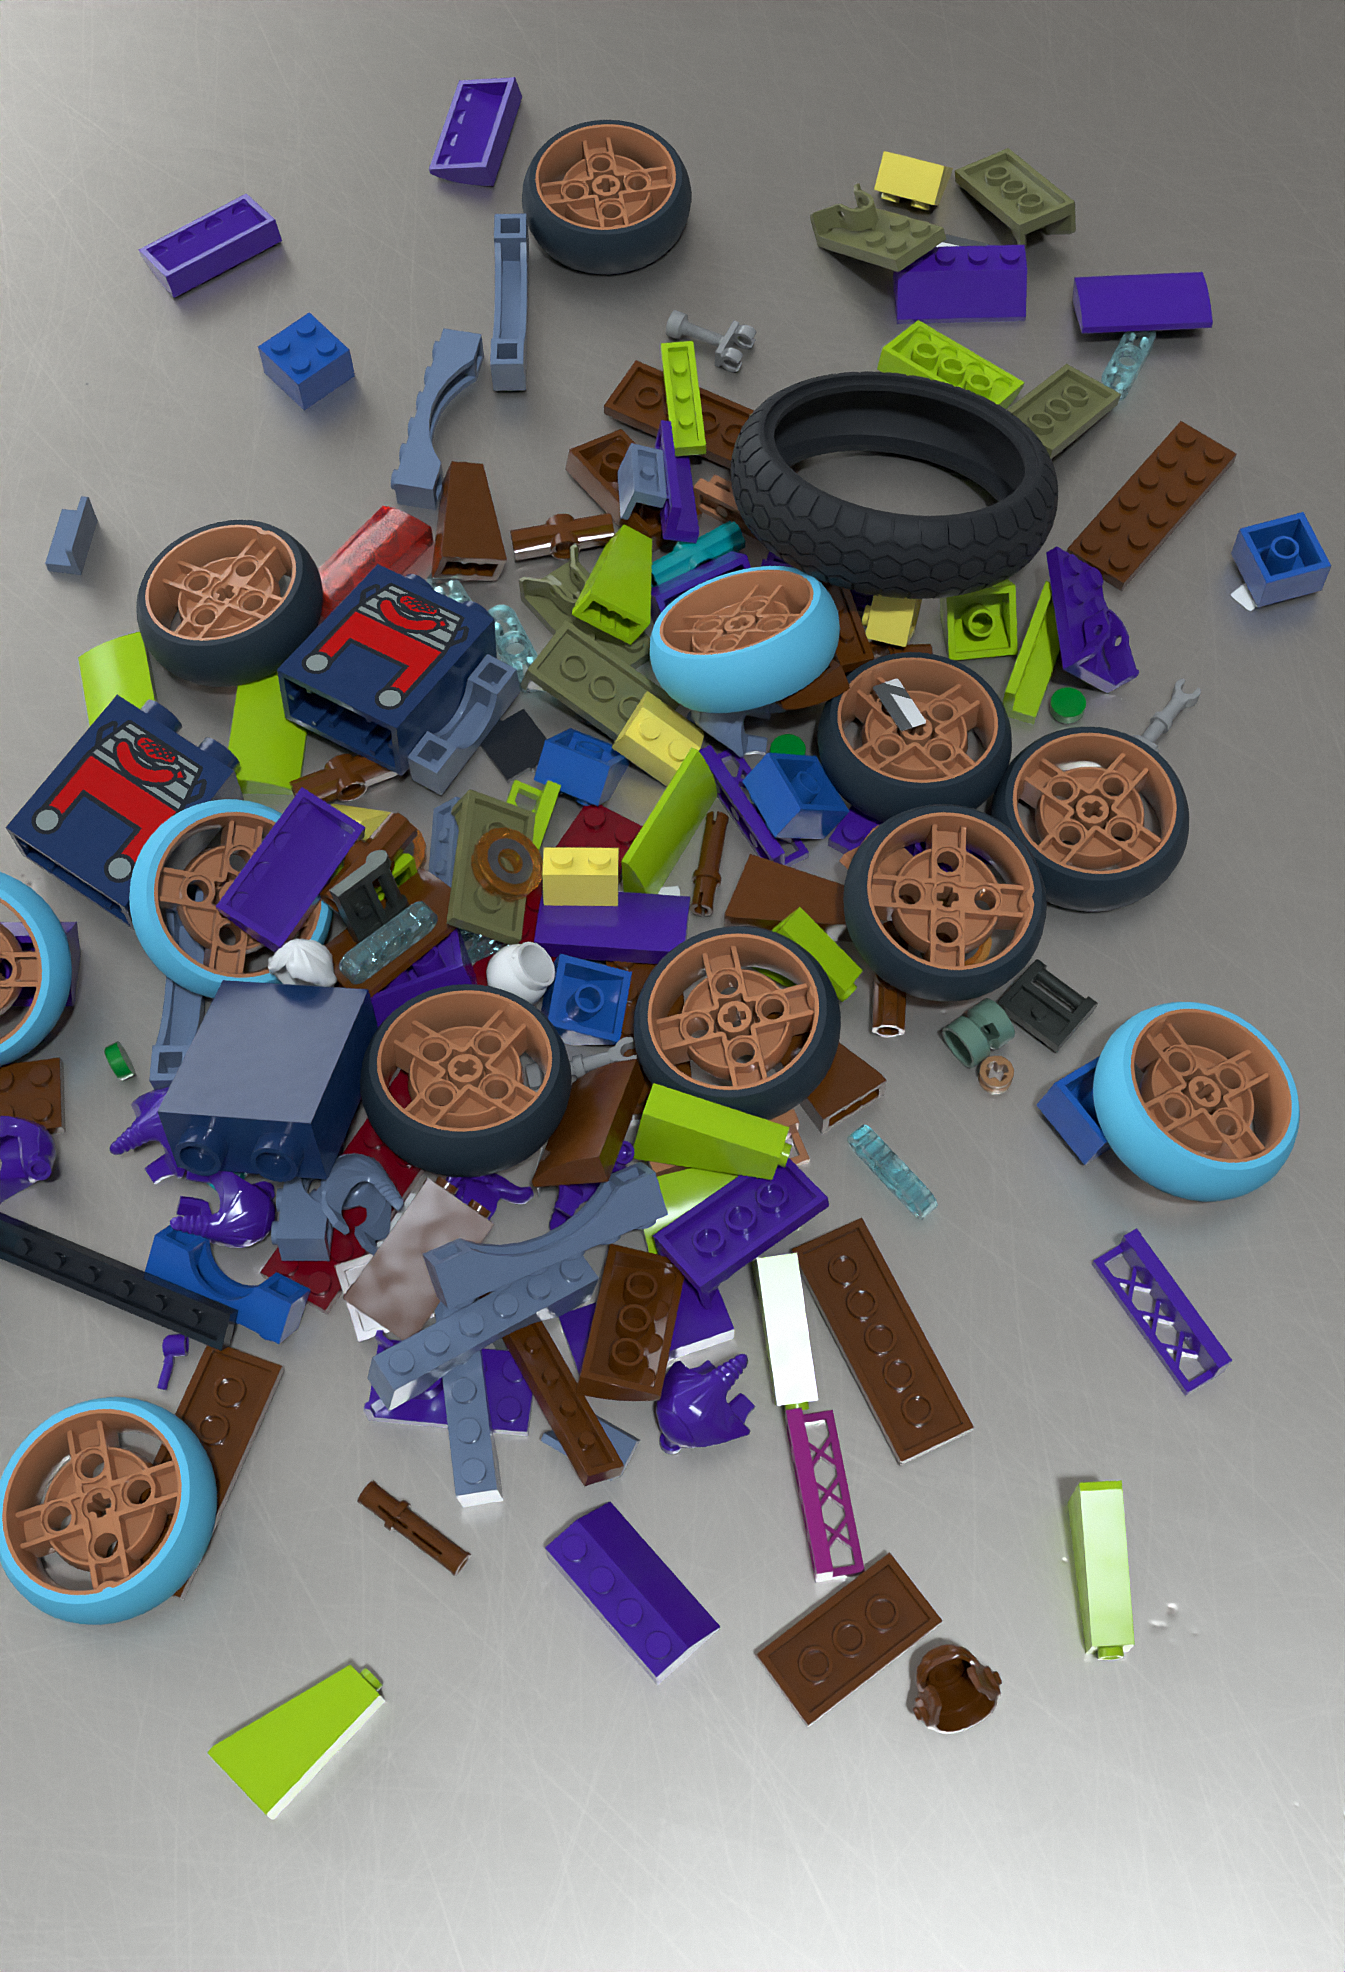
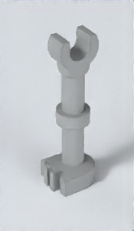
(1162, 721)
(581, 1065)

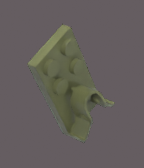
(1018, 195)
(874, 233)
(1064, 407)
(556, 595)
(590, 680)
(469, 903)

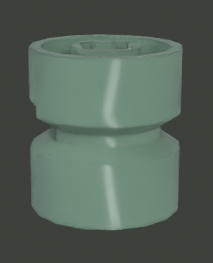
(974, 1035)

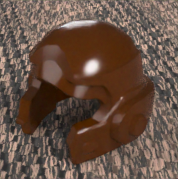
(954, 1690)

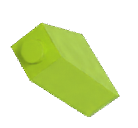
(836, 963)

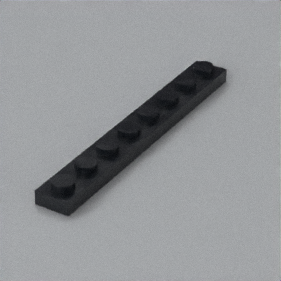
(116, 1283)

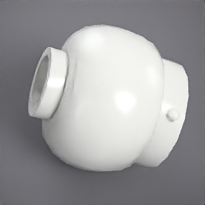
(521, 970)

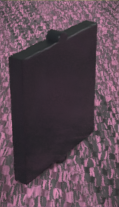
(514, 745)

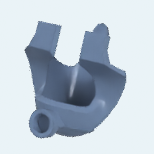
(729, 728)
(354, 1183)

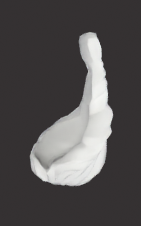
(303, 964)

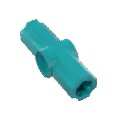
(692, 555)

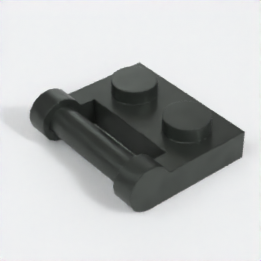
(359, 901)
(1040, 1012)

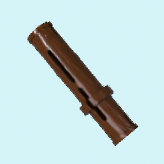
(707, 875)
(401, 1518)

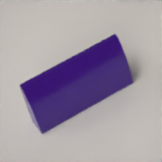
(476, 131)
(211, 245)
(1142, 302)
(290, 870)
(634, 931)
(693, 1330)

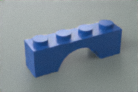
(267, 1308)

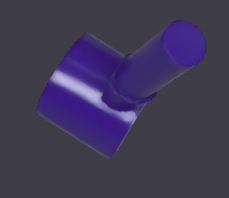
(173, 1346)

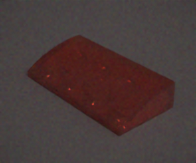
(385, 539)

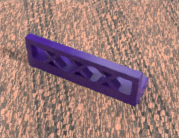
(679, 511)
(745, 813)
(1174, 1305)

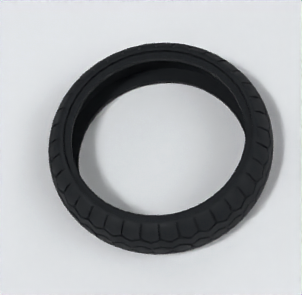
(882, 549)

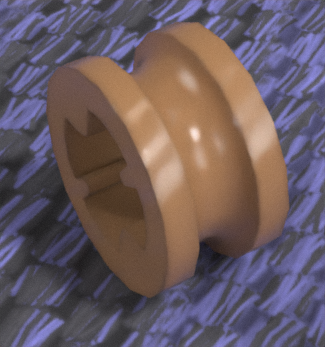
(993, 1085)

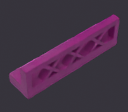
(809, 1497)

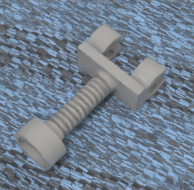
(725, 355)

